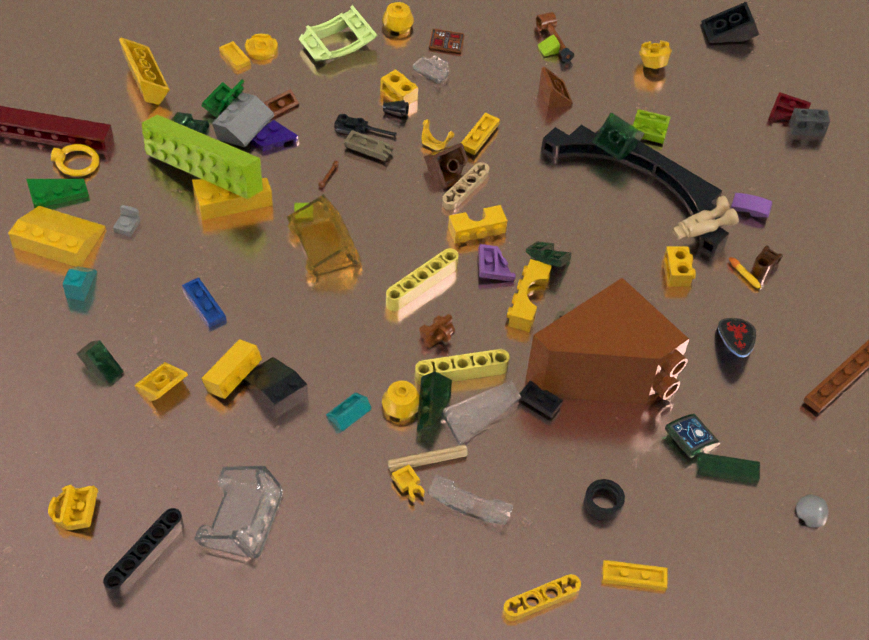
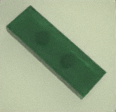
(728, 467)

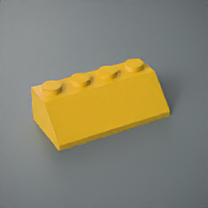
(145, 71)

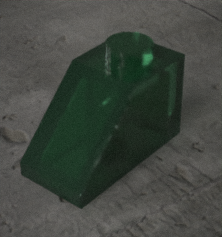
(100, 361)

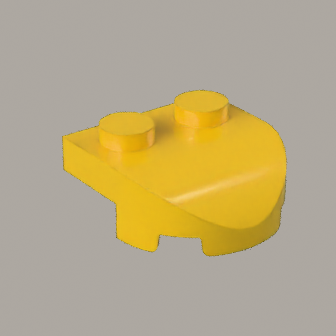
(73, 507)

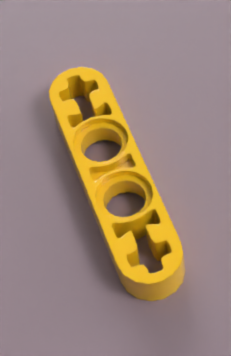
(543, 600)

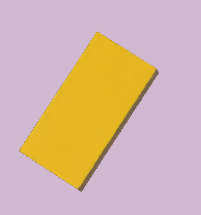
(234, 55)

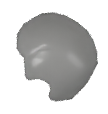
(812, 510)

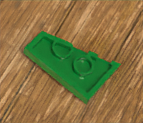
(55, 191)

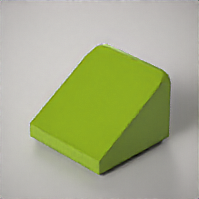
(549, 46)

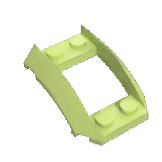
(351, 19)

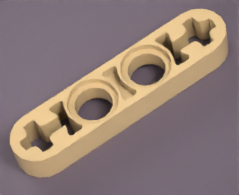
(463, 184)

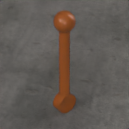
(322, 183)

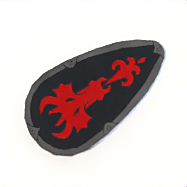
(737, 335)

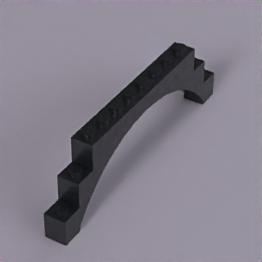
(692, 189)

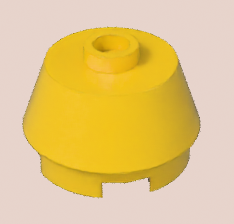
(398, 18)
(655, 54)
(401, 400)

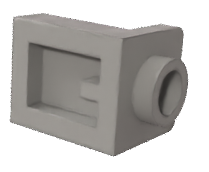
(127, 221)

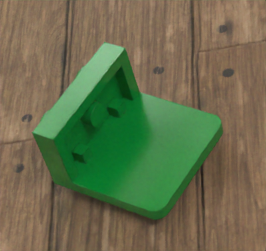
(222, 98)

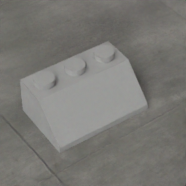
(242, 120)

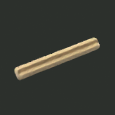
(428, 457)

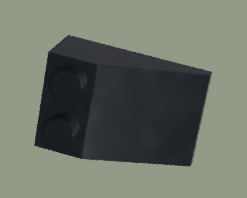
(731, 25)
(276, 386)

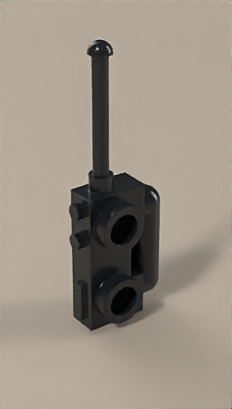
(346, 124)

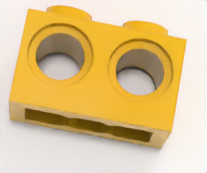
(398, 87)
(679, 266)

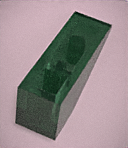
(434, 396)

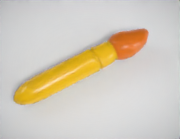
(745, 273)

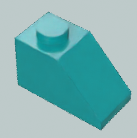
(78, 282)

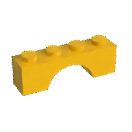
(524, 311)

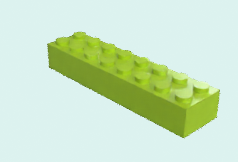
(203, 156)

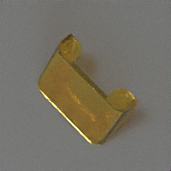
(323, 237)

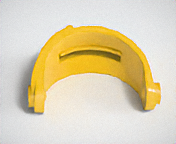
(430, 141)

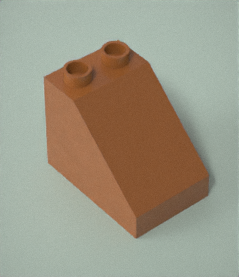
(609, 350)

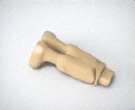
(702, 222)

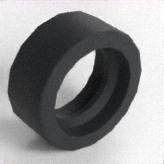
(606, 486)

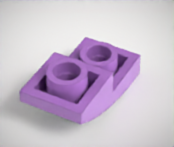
(749, 203)

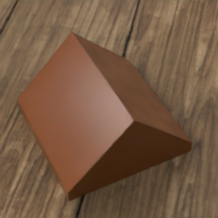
(554, 90)

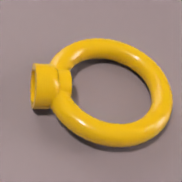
(58, 156)

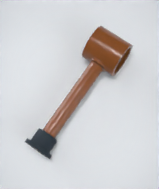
(549, 22)

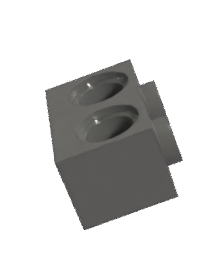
(809, 122)

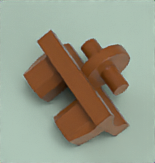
(438, 331)

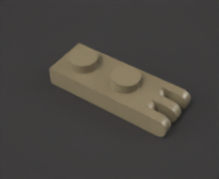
(368, 145)

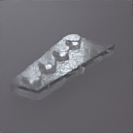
(477, 412)

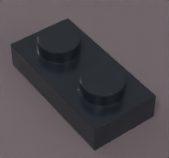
(541, 399)

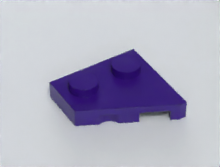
(273, 136)

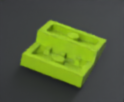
(652, 124)

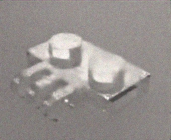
(432, 68)

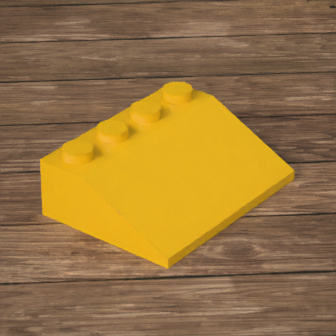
(55, 235)

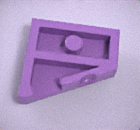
(493, 264)

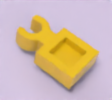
(408, 481)

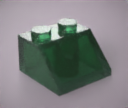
(618, 137)

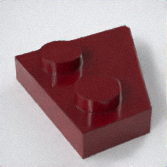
(785, 105)

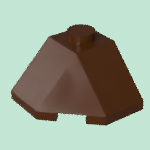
(447, 164)

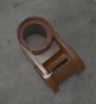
(765, 262)

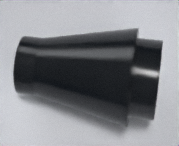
(397, 108)

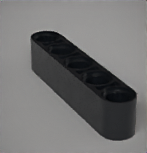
(140, 562)

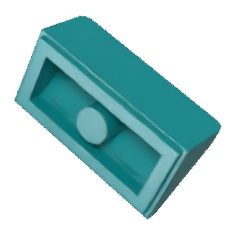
(349, 411)

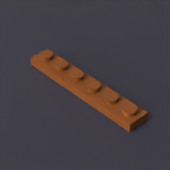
(839, 379)

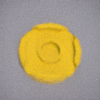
(261, 47)

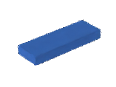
(204, 302)

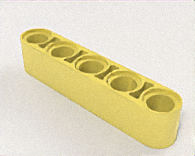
(421, 279)
(493, 363)

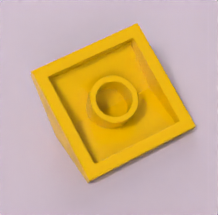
(160, 381)

